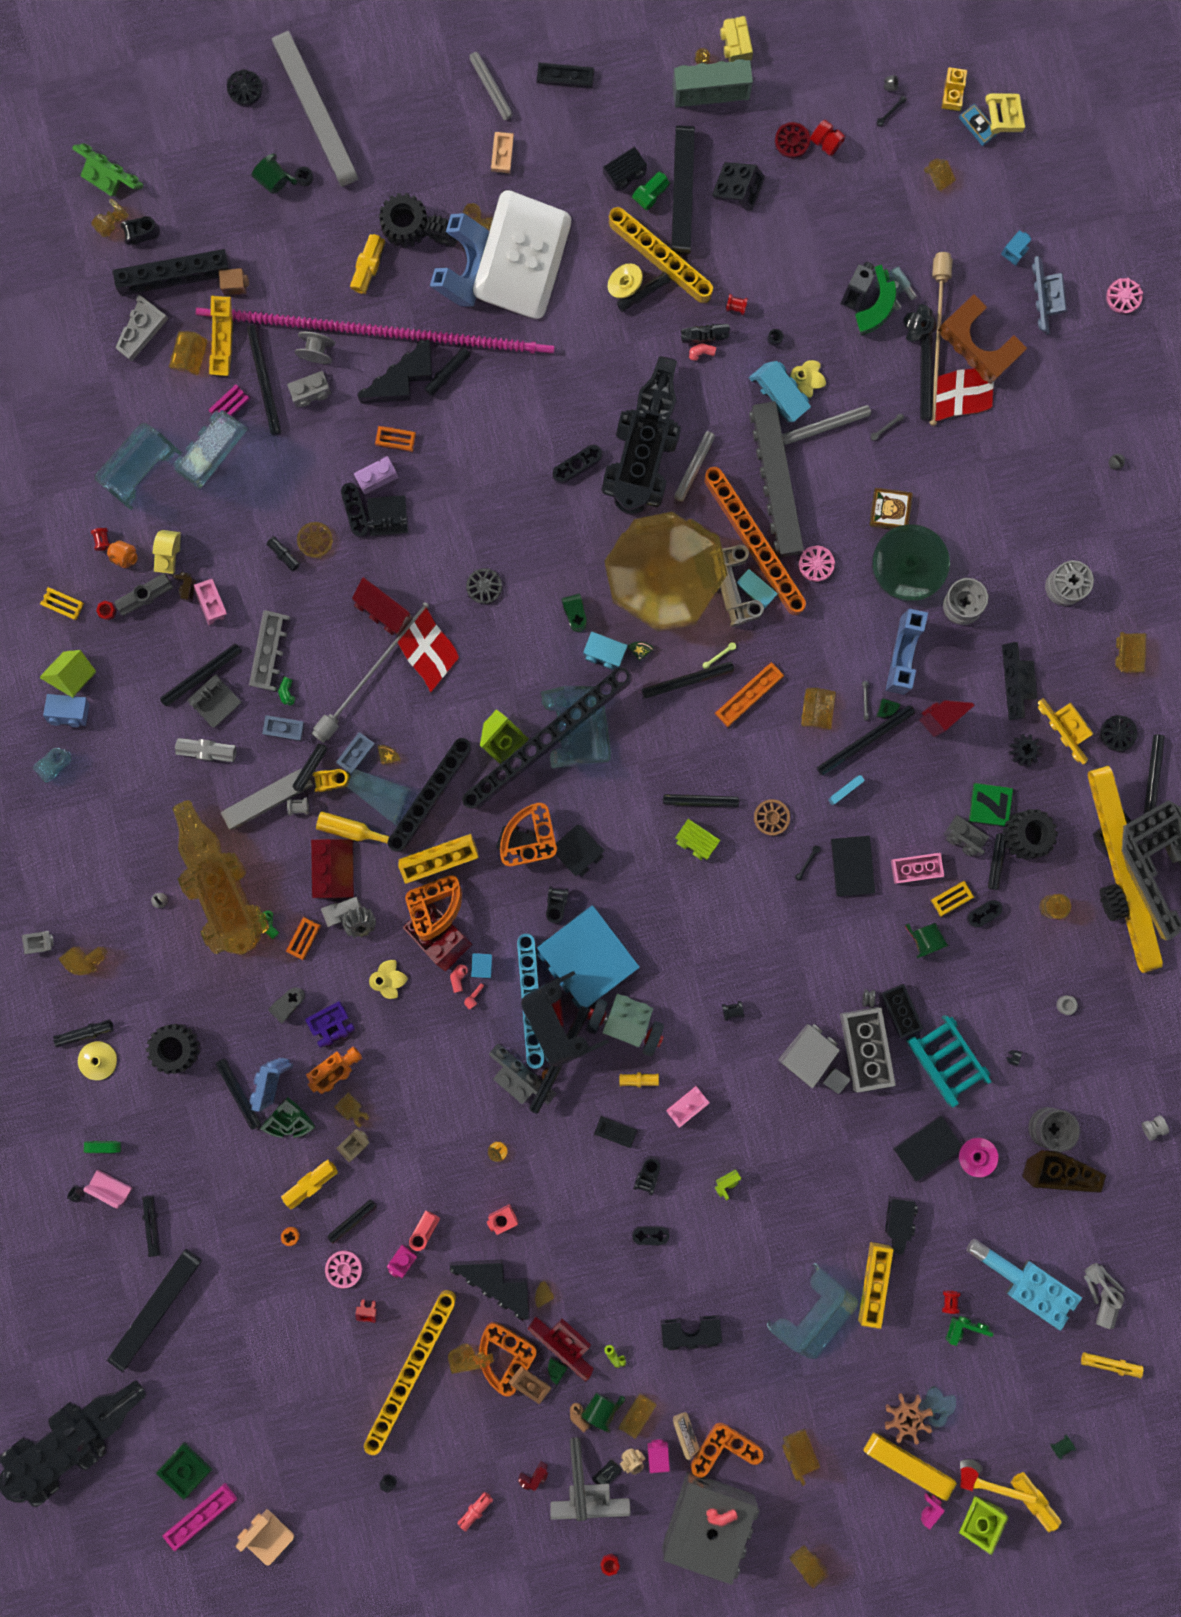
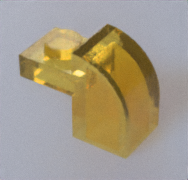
(79, 964)
(809, 1566)

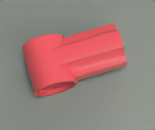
(424, 1229)

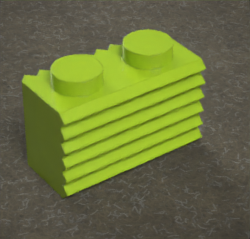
(697, 840)

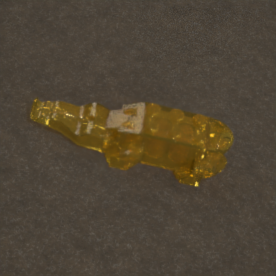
(215, 881)

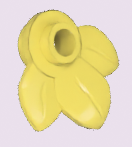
(810, 379)
(390, 979)

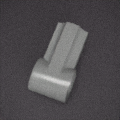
(335, 913)
(1108, 1310)

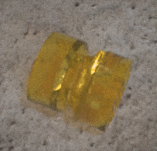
(1055, 906)

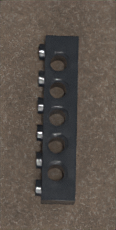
(171, 272)

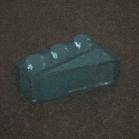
(380, 794)

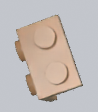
(265, 1537)

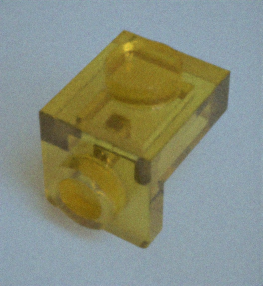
(940, 173)

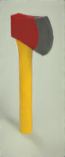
(969, 1480)

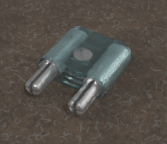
(902, 284)

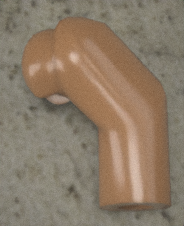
(575, 1416)

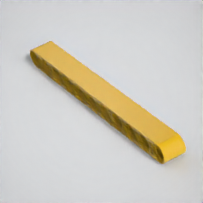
(1112, 824)

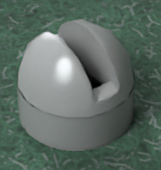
(163, 899)

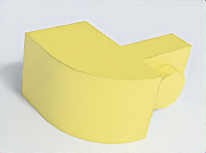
(165, 549)

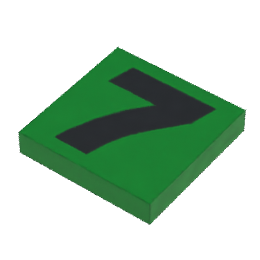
(990, 804)

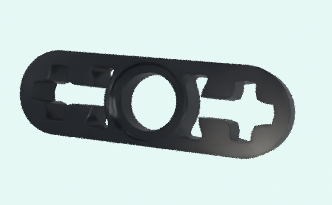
(562, 467)
(346, 498)

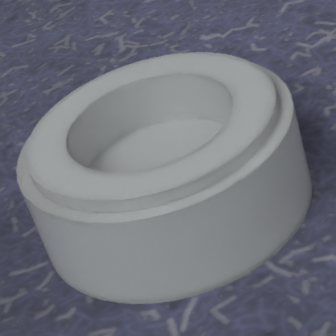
(1067, 1005)

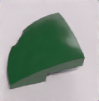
(288, 1120)

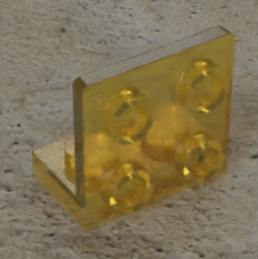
(801, 1454)

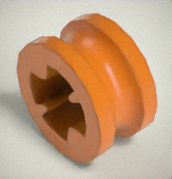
(284, 1239)

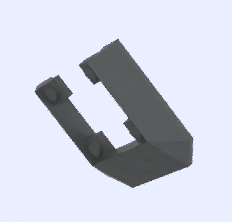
(1143, 838)

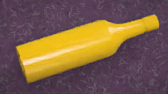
(347, 828)

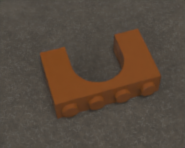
(988, 363)

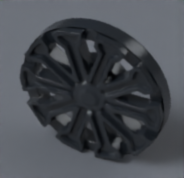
(244, 87)
(1118, 733)

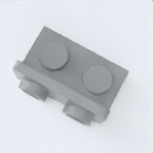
(309, 389)

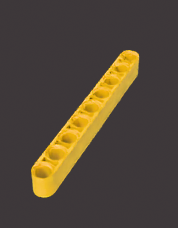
(406, 1380)

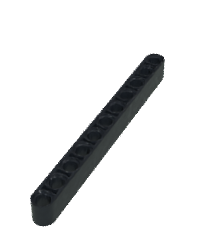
(556, 737)

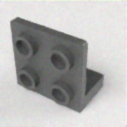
(966, 836)

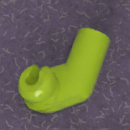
(613, 1357)

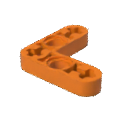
(725, 1441)

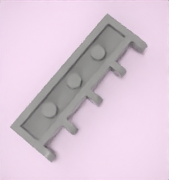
(267, 650)

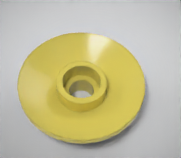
(625, 281)
(105, 1055)

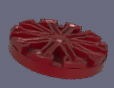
(792, 140)

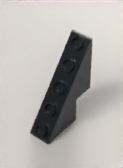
(396, 381)
(490, 1278)

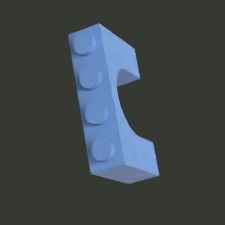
(473, 238)
(910, 628)

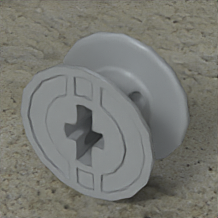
(315, 347)

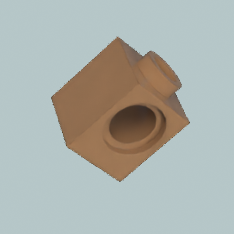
(233, 281)

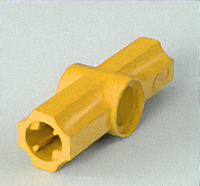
(367, 264)
(309, 1184)
(1041, 1508)

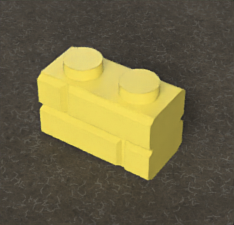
(737, 39)

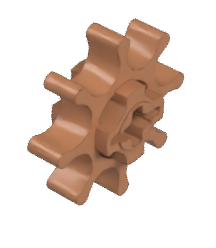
(901, 1422)

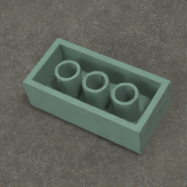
(712, 83)

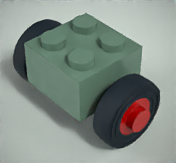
(627, 1022)

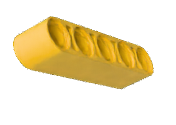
(910, 1466)

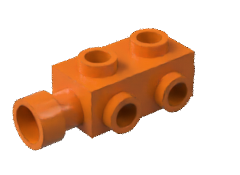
(332, 1070)

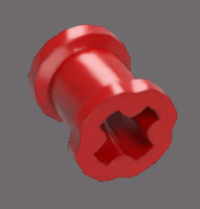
(736, 304)
(97, 533)
(947, 1307)

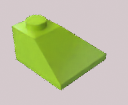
(501, 737)

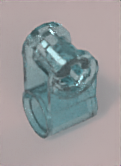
(49, 766)

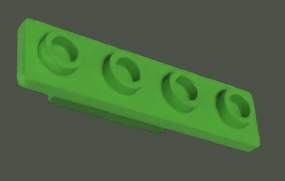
(104, 173)

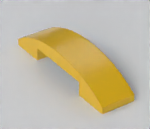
(221, 335)

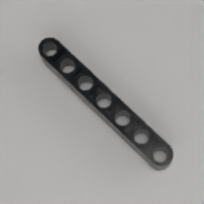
(683, 189)
(428, 805)
(154, 1310)

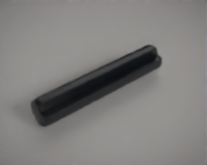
(309, 767)
(997, 862)
(352, 1221)

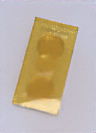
(637, 1415)

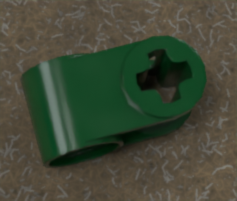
(574, 609)

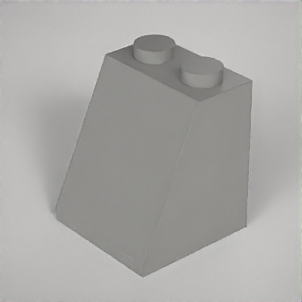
(809, 1054)

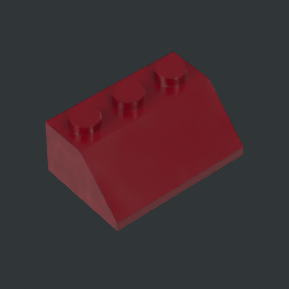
(381, 607)
(941, 716)
(332, 868)

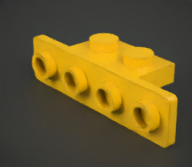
(1070, 726)

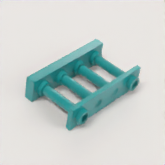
(929, 1062)

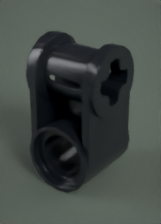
(136, 231)
(556, 902)
(646, 1178)

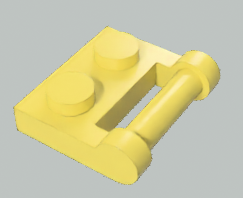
(1010, 110)

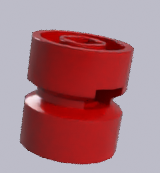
(827, 137)

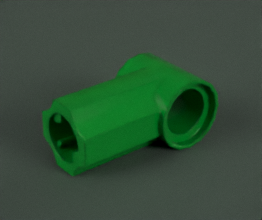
(647, 195)

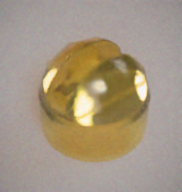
(700, 58)

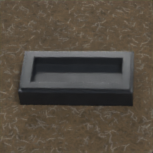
(615, 1131)

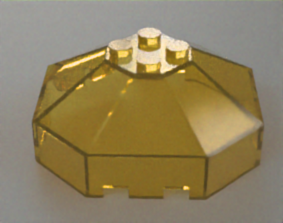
(665, 570)

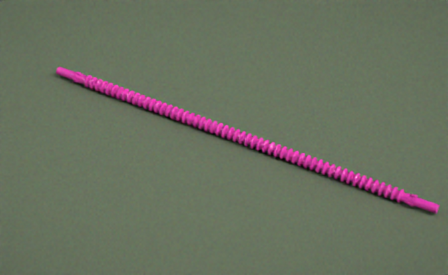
(532, 347)

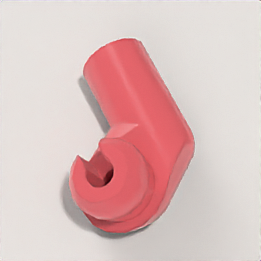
(701, 349)
(456, 977)
(719, 1519)

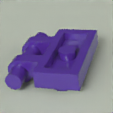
(326, 1019)

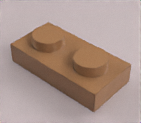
(530, 1385)

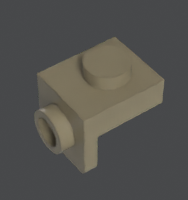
(353, 1145)

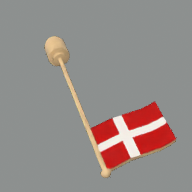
(961, 390)

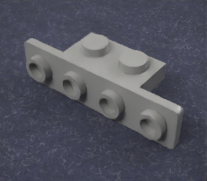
(597, 1504)

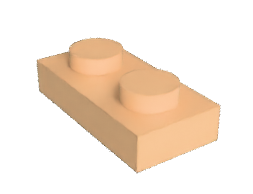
(502, 152)

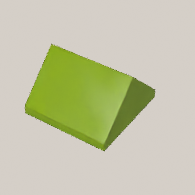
(69, 672)
(984, 1524)

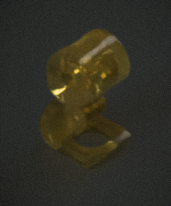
(105, 223)

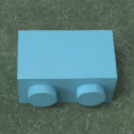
(604, 650)

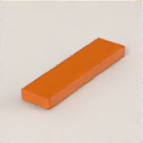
(749, 694)

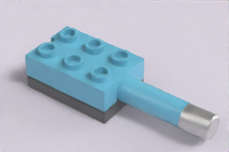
(1031, 1286)

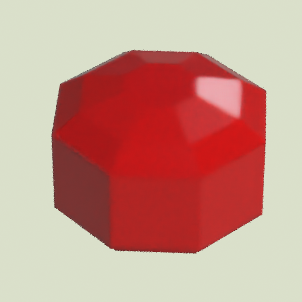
(106, 610)
(610, 1565)

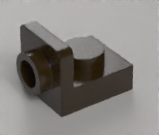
(186, 590)

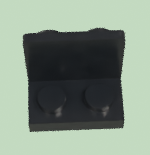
(739, 183)

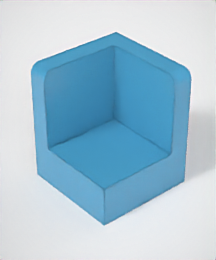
(481, 965)

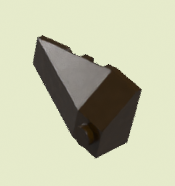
(1061, 1172)

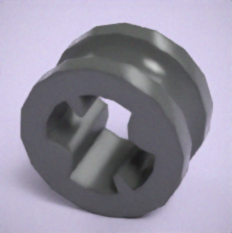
(868, 998)

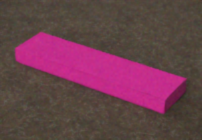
(199, 1517)

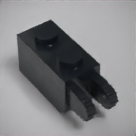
(521, 839)
(899, 1222)

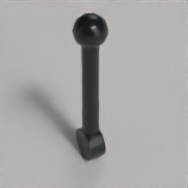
(880, 122)
(816, 849)

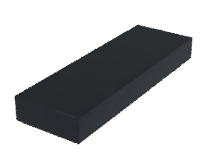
(565, 75)

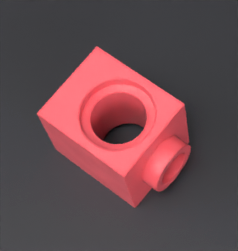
(508, 1213)

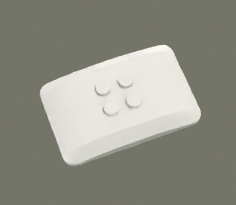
(522, 255)

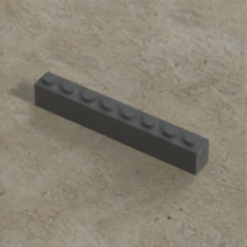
(777, 479)

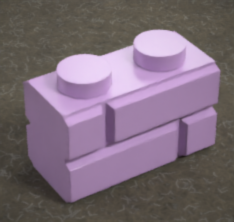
(376, 475)

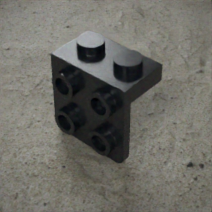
(578, 851)

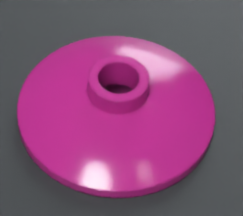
(985, 1164)

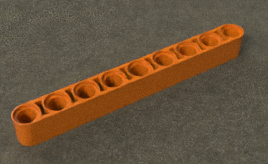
(753, 531)

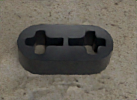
(981, 910)
(650, 1240)

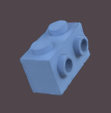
(66, 710)

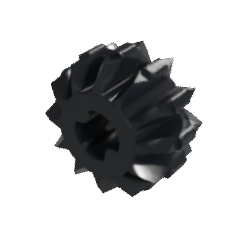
(1030, 746)

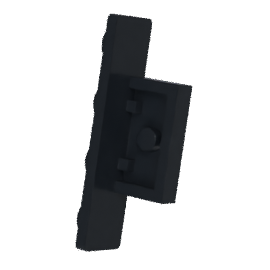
(1019, 680)

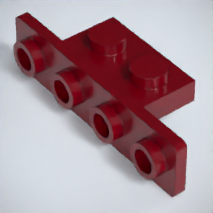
(565, 1344)

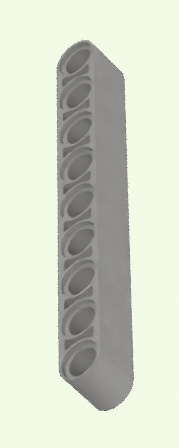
(314, 109)

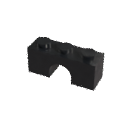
(708, 1333)

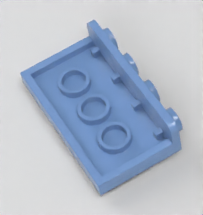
(267, 1083)

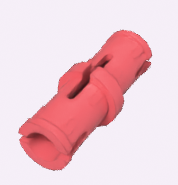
(475, 1511)

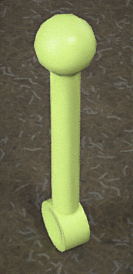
(731, 646)

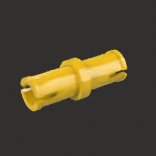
(639, 1079)

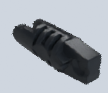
(705, 333)

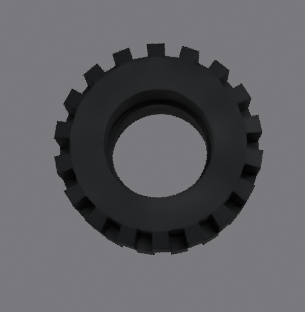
(396, 207)
(1043, 830)
(157, 1053)

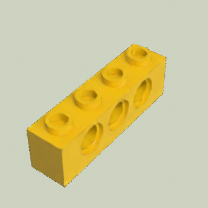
(438, 858)
(875, 1285)

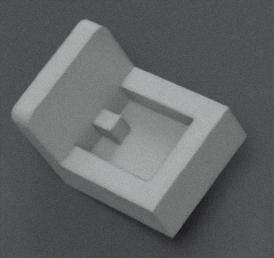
(37, 942)

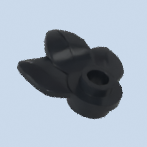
(917, 322)

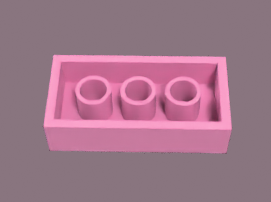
(917, 868)

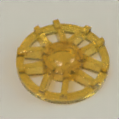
(314, 539)

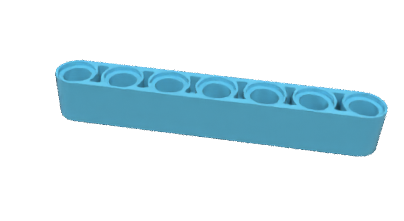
(529, 971)

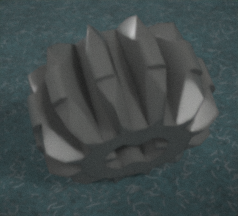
(359, 922)

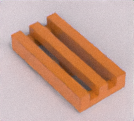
(411, 442)
(296, 953)

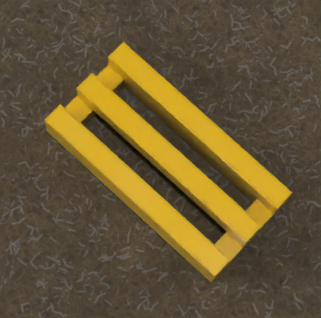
(47, 596)
(938, 906)

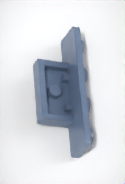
(1050, 293)

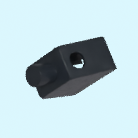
(859, 283)

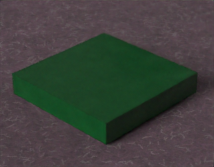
(184, 1471)

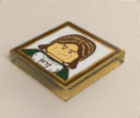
(890, 508)

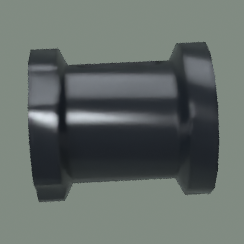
(732, 1010)

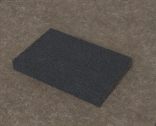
(852, 866)
(928, 1148)

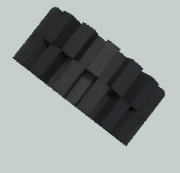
(436, 230)
(1113, 902)

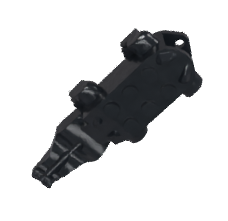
(646, 434)
(75, 1438)

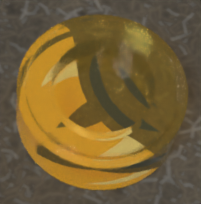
(497, 1151)

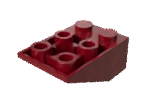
(444, 948)

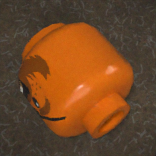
(122, 554)

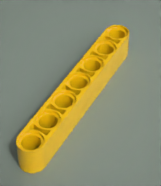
(658, 246)

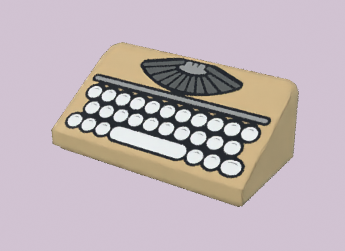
(686, 1435)

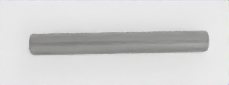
(826, 424)

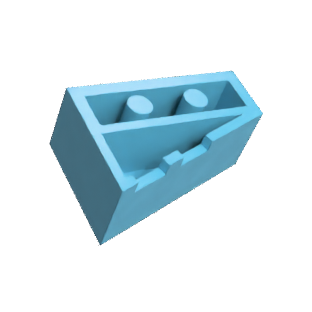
(782, 390)

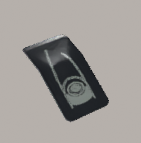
(607, 1473)

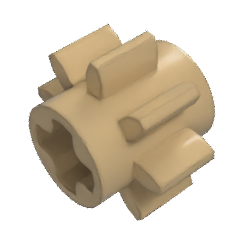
(632, 1461)

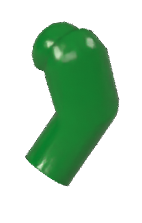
(284, 693)
(272, 932)

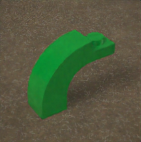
(877, 315)

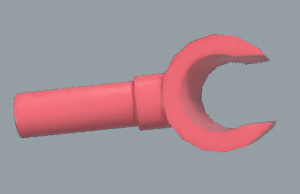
(470, 1001)

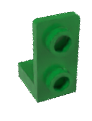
(956, 1333)

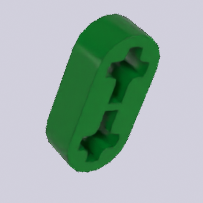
(102, 1147)

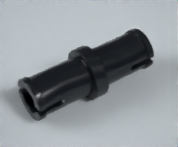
(283, 554)

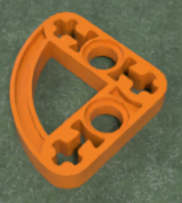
(542, 840)
(421, 905)
(519, 1357)

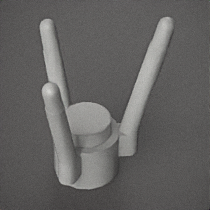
(1096, 1274)

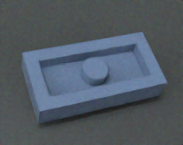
(283, 728)
(355, 753)

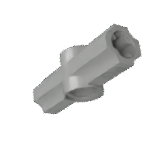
(205, 750)

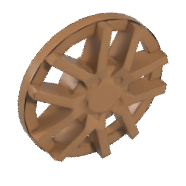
(771, 817)

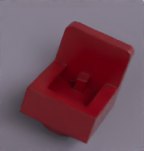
(538, 1477)

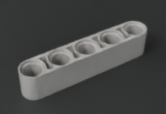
(262, 801)

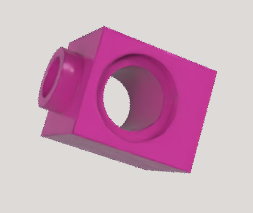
(658, 1456)

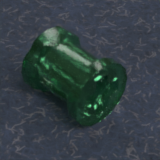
(1063, 1447)

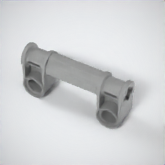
(730, 591)

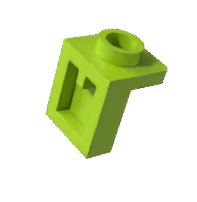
(729, 1180)

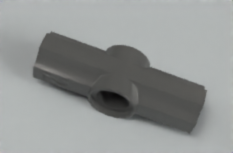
(133, 601)

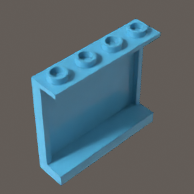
(592, 952)

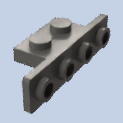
(516, 1077)

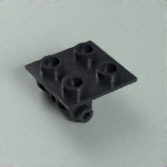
(387, 515)

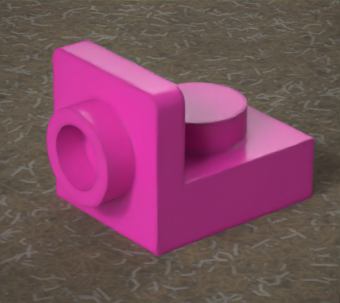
(401, 1262)
(932, 1513)

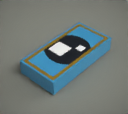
(977, 124)

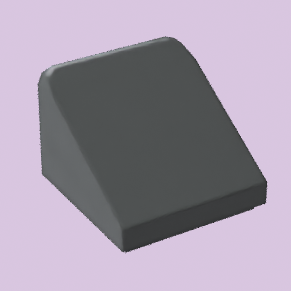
(836, 1080)

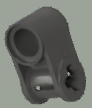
(285, 1005)

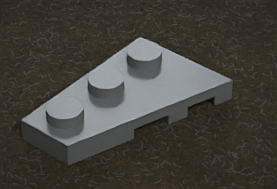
(142, 326)

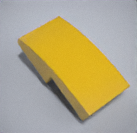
(954, 89)

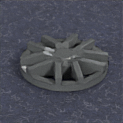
(484, 586)

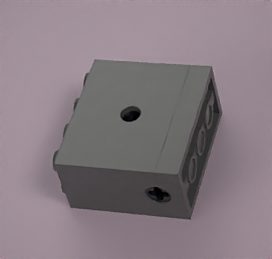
(705, 1546)

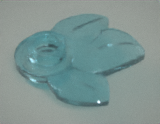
(938, 1404)

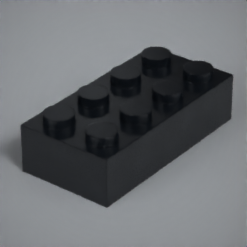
(901, 1010)

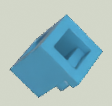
(1016, 247)

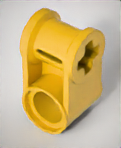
(327, 780)

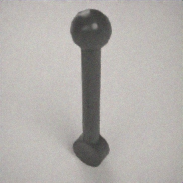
(874, 436)
(865, 684)

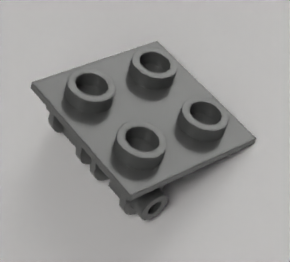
(214, 701)

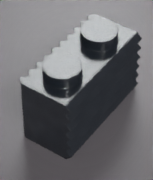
(625, 169)

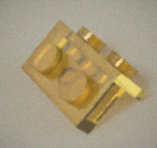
(188, 352)
(1131, 652)
(818, 708)

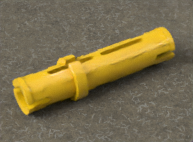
(1120, 1367)

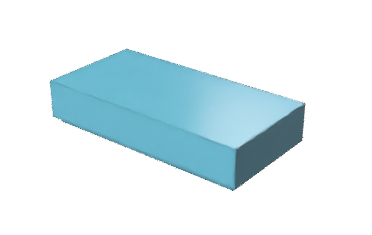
(756, 588)
(846, 789)

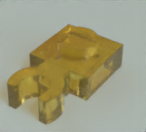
(349, 1107)

